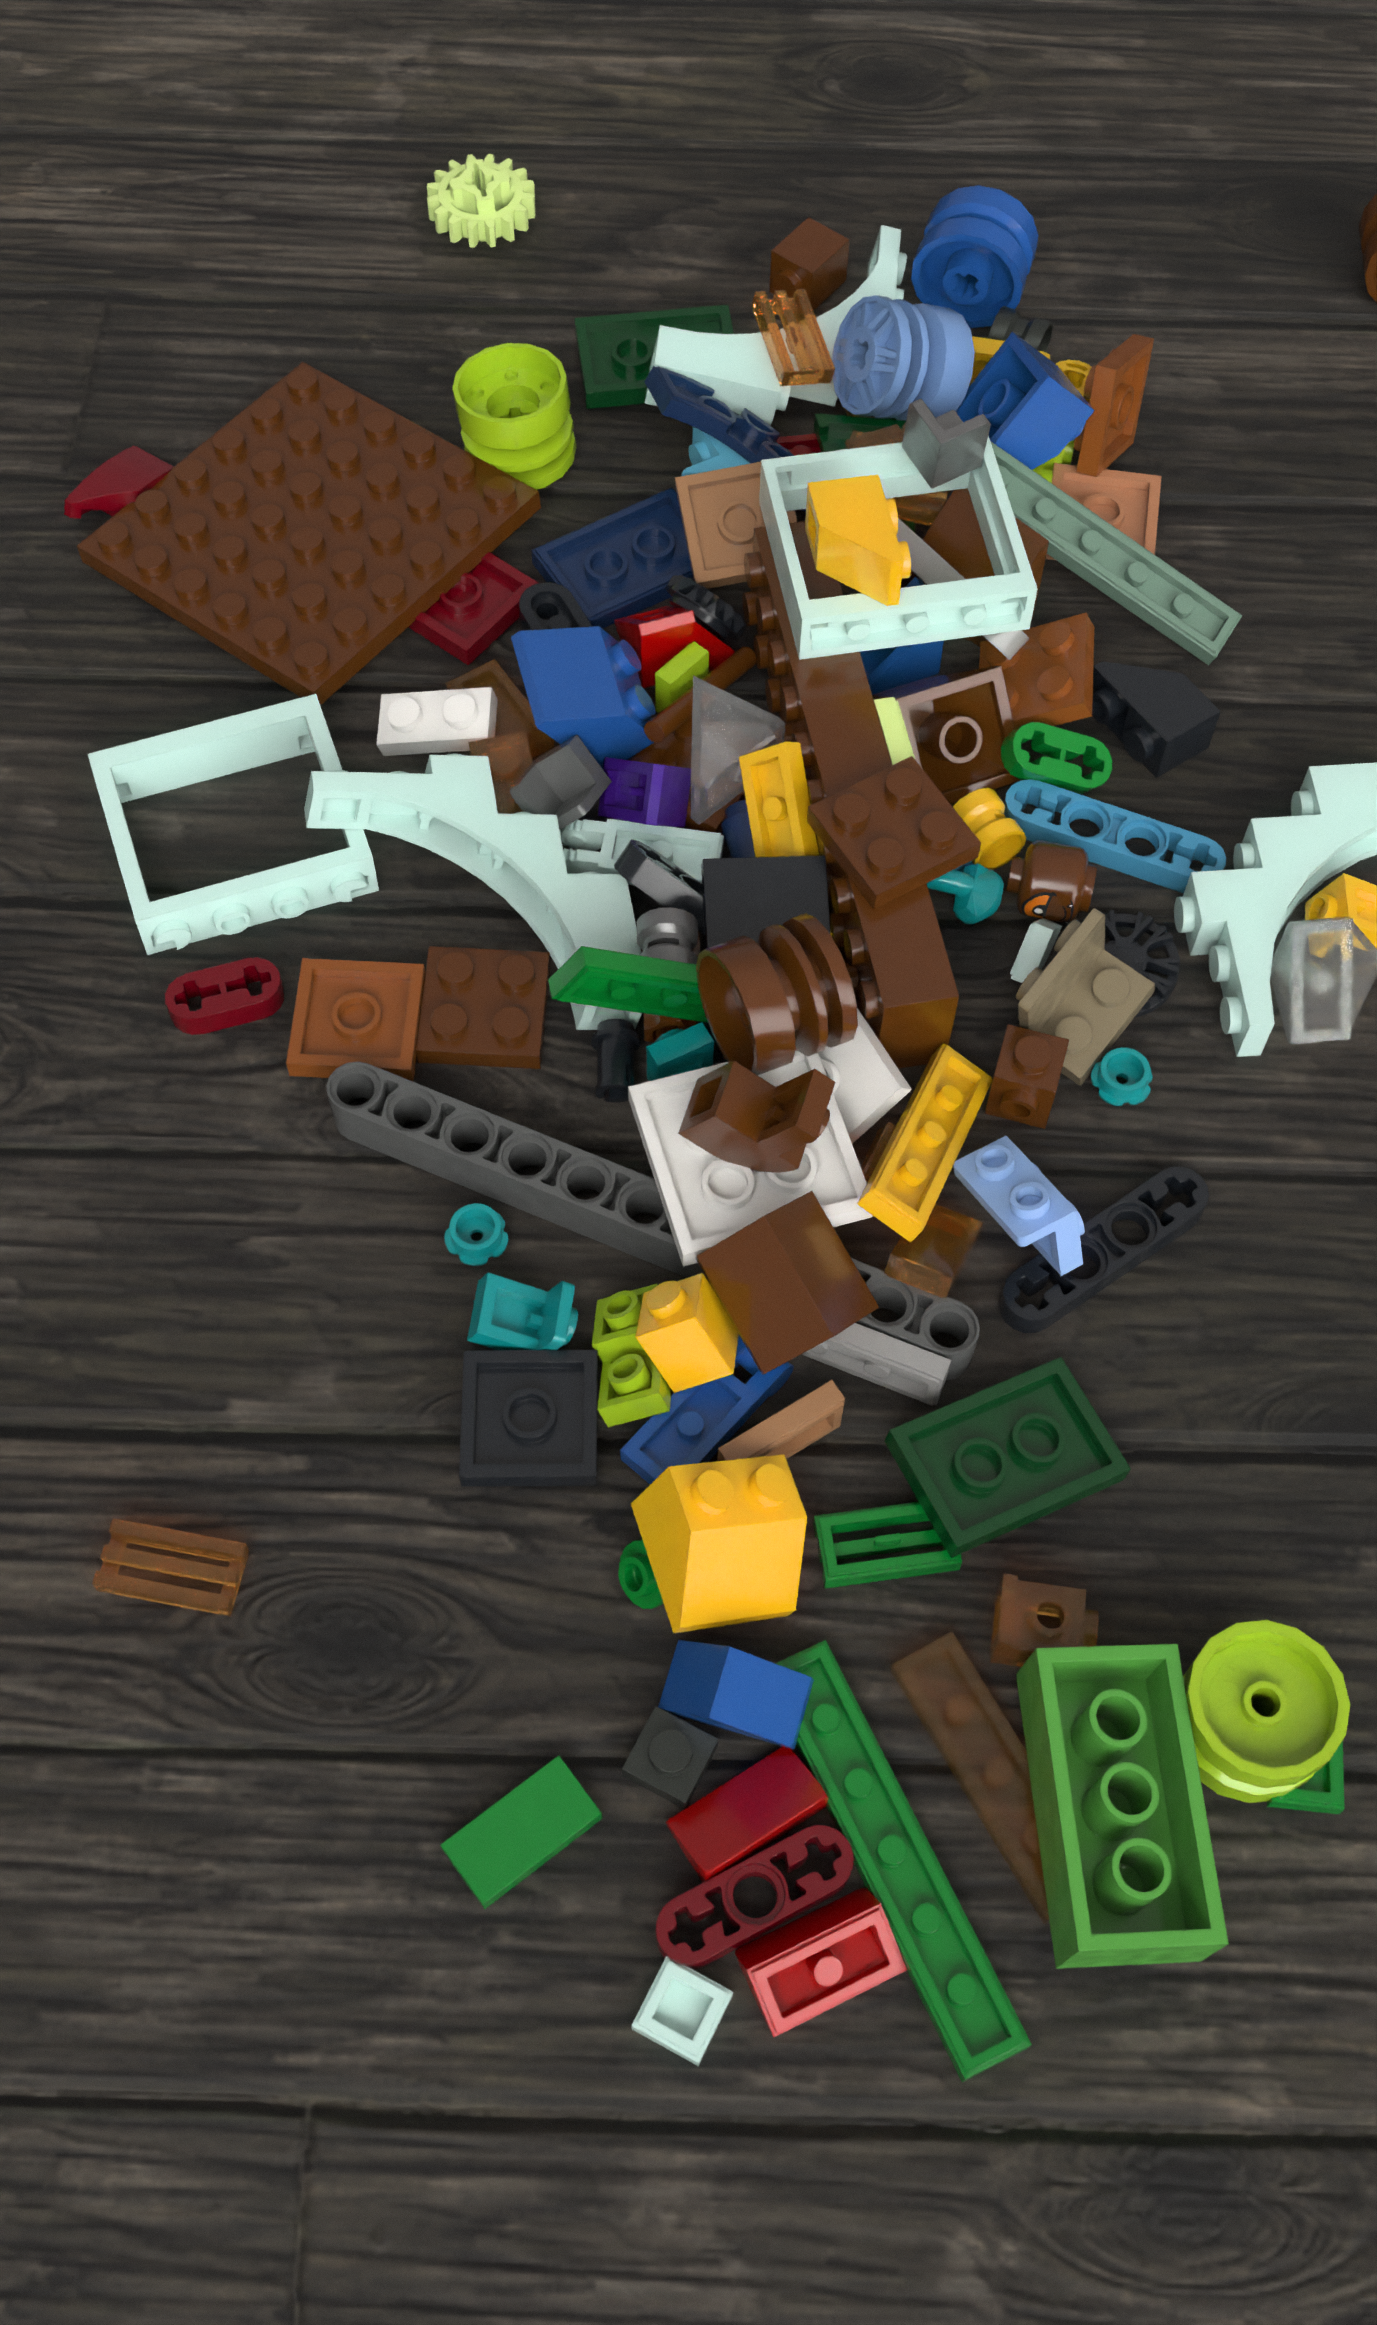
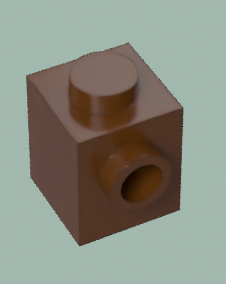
(810, 260)
(1026, 1076)

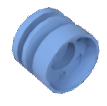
(900, 354)

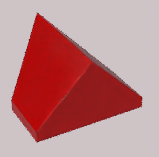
(662, 634)

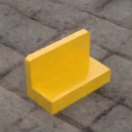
(778, 801)

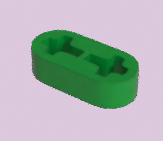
(1059, 746)

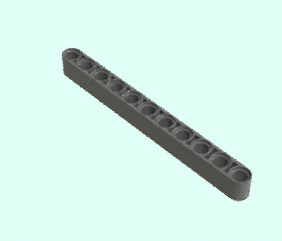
(570, 1169)

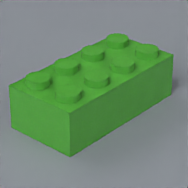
(1119, 1807)

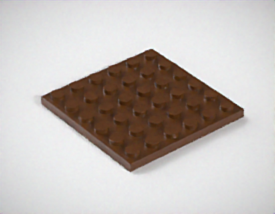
(310, 531)

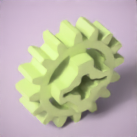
(481, 200)

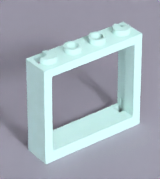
(924, 611)
(209, 753)

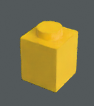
(687, 1333)

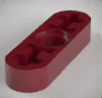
(811, 1887)

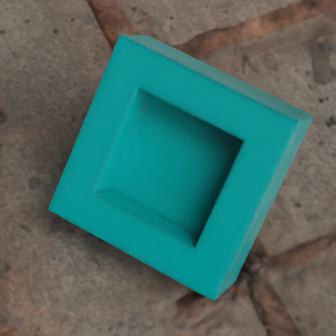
(680, 1052)

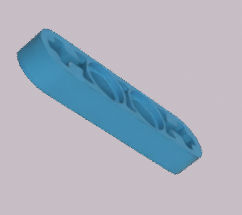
(1115, 828)

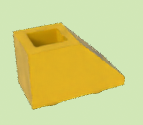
(855, 536)

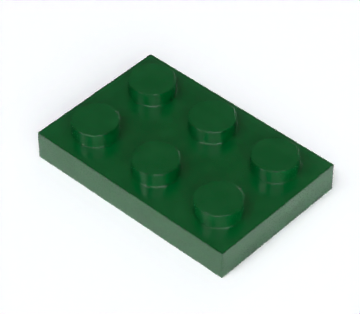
(619, 349)
(1006, 1456)

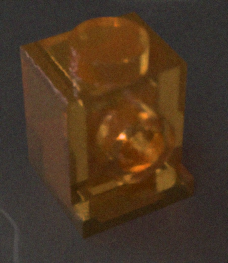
(1016, 1625)

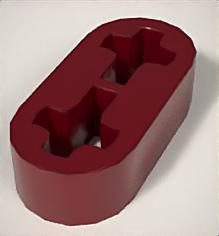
(224, 996)

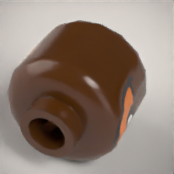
(1052, 881)

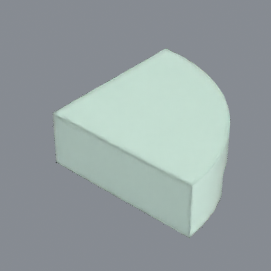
(1035, 948)

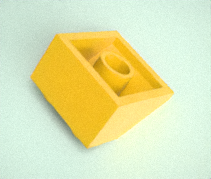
(724, 1540)

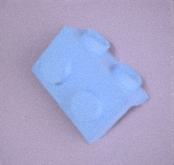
(1024, 1202)

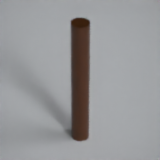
(681, 709)

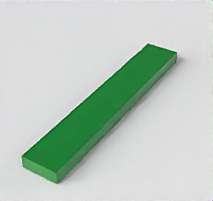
(904, 1873)

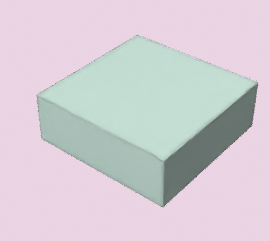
(682, 2011)

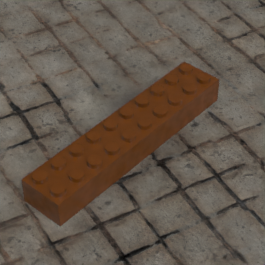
(828, 707)

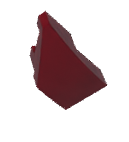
(116, 483)

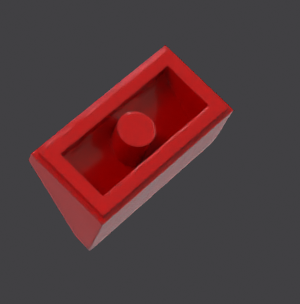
(747, 1813)
(820, 1960)

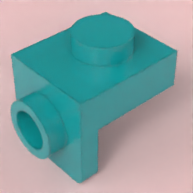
(521, 1316)

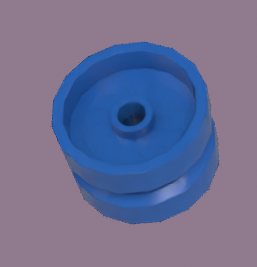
(975, 254)

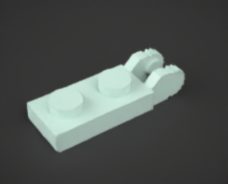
(679, 845)

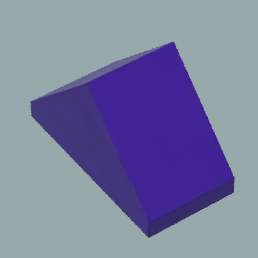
(645, 793)

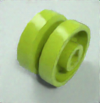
(1298, 1701)

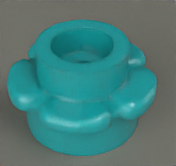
(1125, 1064)
(474, 1219)

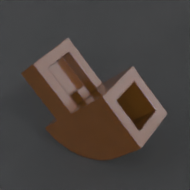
(753, 1121)

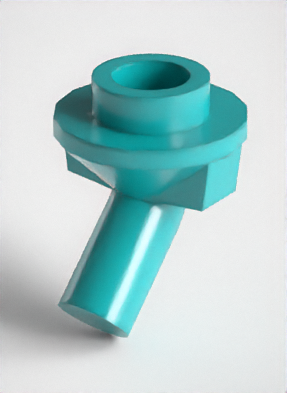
(976, 892)

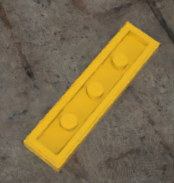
(925, 1143)

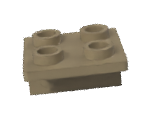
(1083, 996)

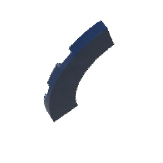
(694, 405)

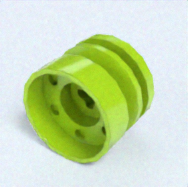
(516, 412)

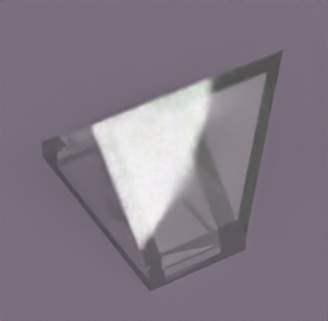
(721, 733)
(1322, 978)

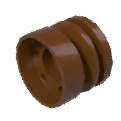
(777, 994)

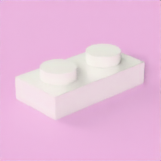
(435, 720)

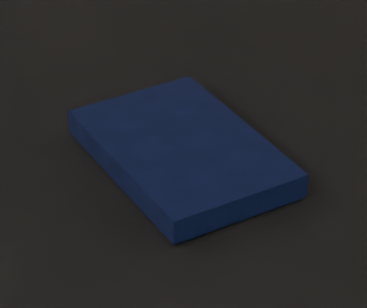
(620, 560)

